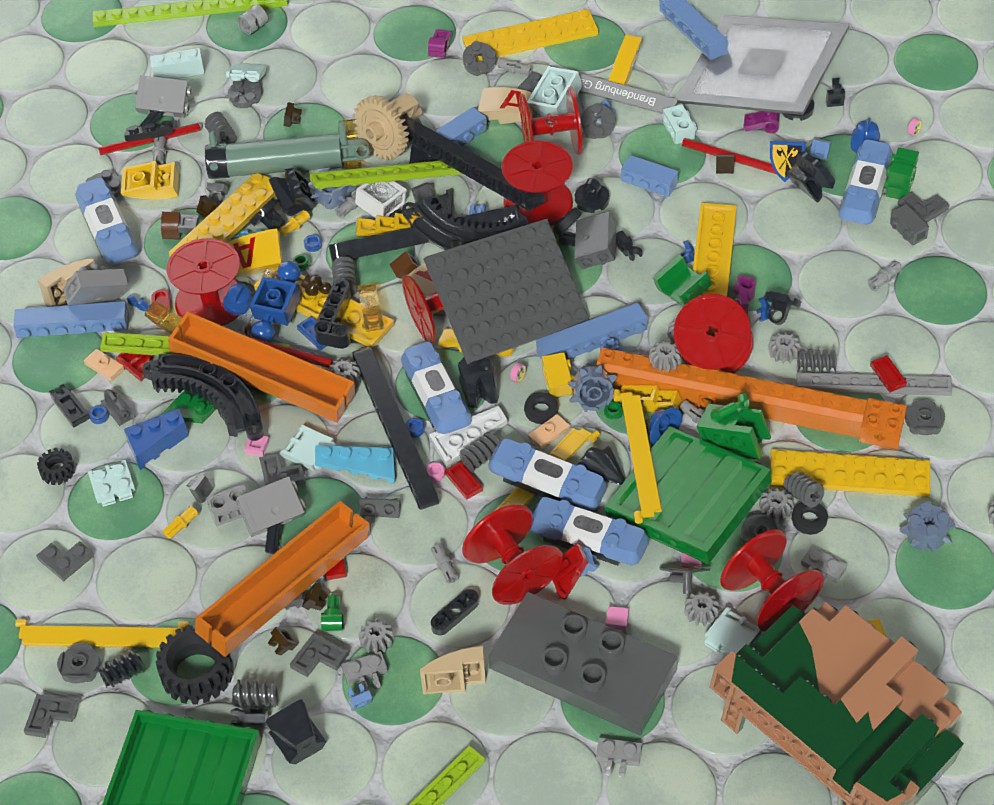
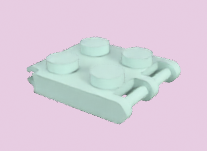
(242, 70)
(304, 448)
(112, 483)
(730, 634)

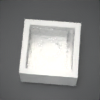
(380, 198)

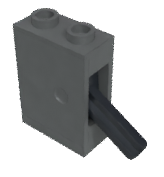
(593, 240)

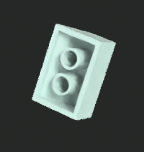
(177, 64)
(551, 91)

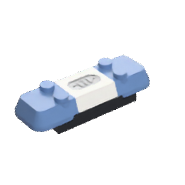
(866, 183)
(105, 221)
(435, 388)
(546, 475)
(606, 537)

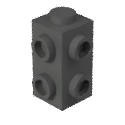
(909, 224)

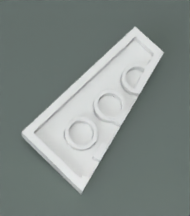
(452, 443)

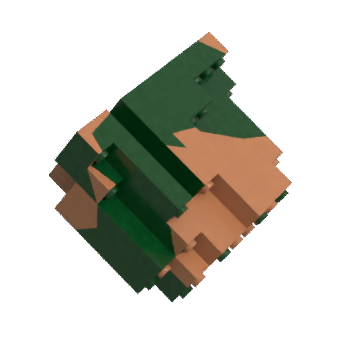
(844, 705)

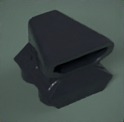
(810, 176)
(293, 192)
(477, 382)
(295, 732)

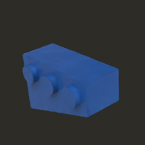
(155, 436)

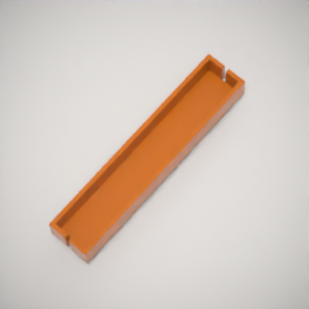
(264, 366)
(281, 578)

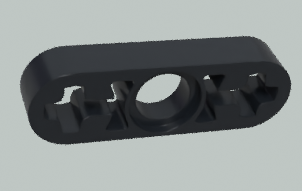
(457, 603)

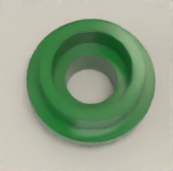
(302, 261)
(613, 411)

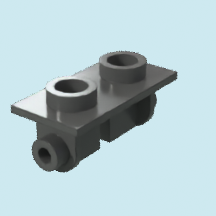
(117, 407)
(379, 507)

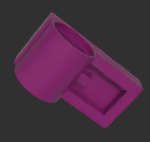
(439, 43)
(767, 120)
(745, 291)

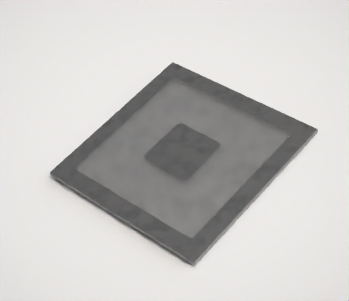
(767, 65)

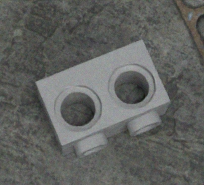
(227, 502)

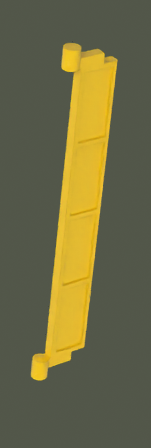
(564, 450)
(640, 455)
(95, 636)

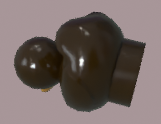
(313, 283)

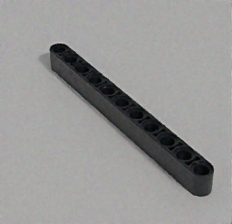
(468, 164)
(409, 237)
(395, 429)

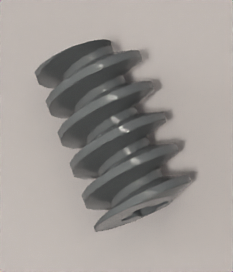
(222, 129)
(344, 269)
(817, 360)
(478, 451)
(804, 489)
(255, 694)

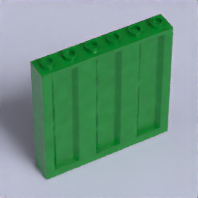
(700, 494)
(182, 762)

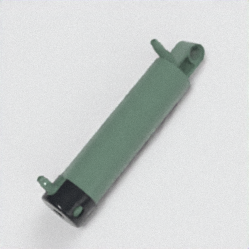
(275, 156)

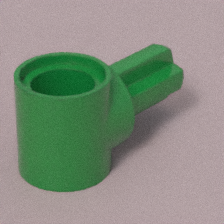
(332, 617)

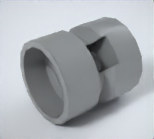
(252, 19)

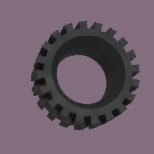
(178, 649)

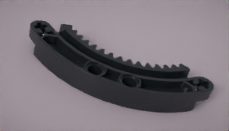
(443, 231)
(213, 385)

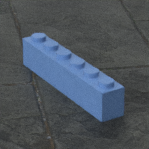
(695, 27)
(71, 319)
(594, 333)

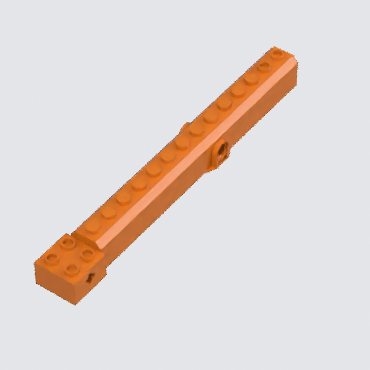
(870, 421)

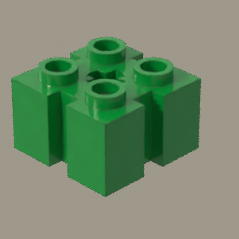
(901, 173)

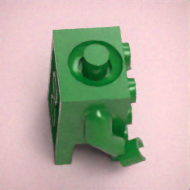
(735, 427)

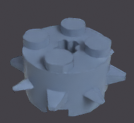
(331, 196)
(592, 388)
(927, 527)

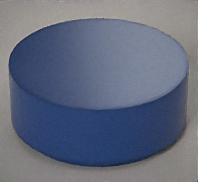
(312, 243)
(98, 414)
(415, 427)

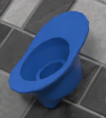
(864, 131)
(239, 298)
(661, 421)

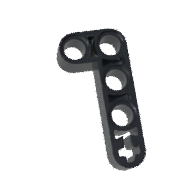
(328, 326)

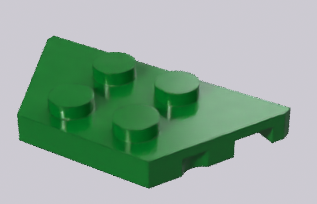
(191, 408)

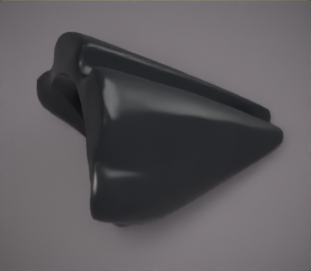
(603, 463)

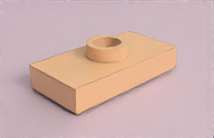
(104, 365)
(549, 432)

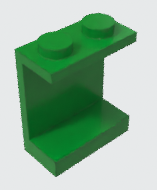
(681, 282)

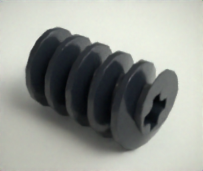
(121, 668)

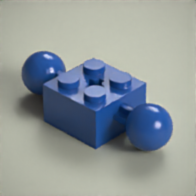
(275, 301)

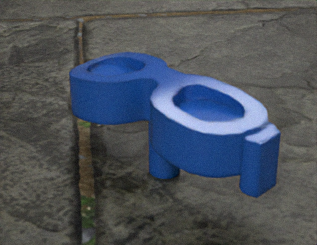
(689, 256)
(140, 304)
(764, 310)

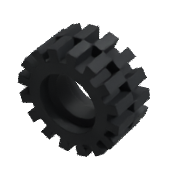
(52, 458)

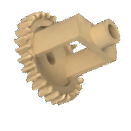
(381, 123)

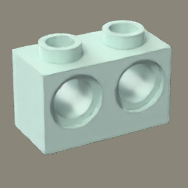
(679, 124)

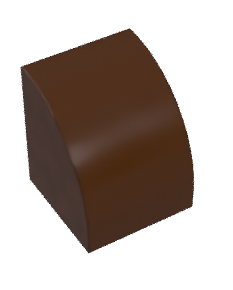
(169, 225)
(404, 265)

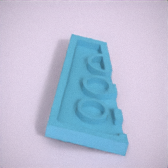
(371, 461)

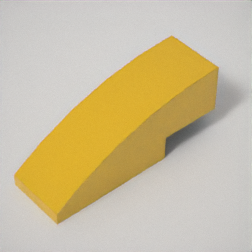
(653, 398)

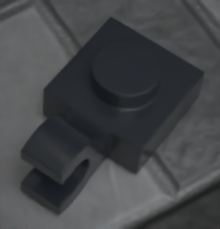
(835, 96)
(625, 244)
(255, 716)

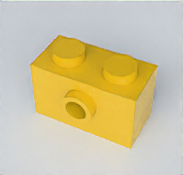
(557, 374)

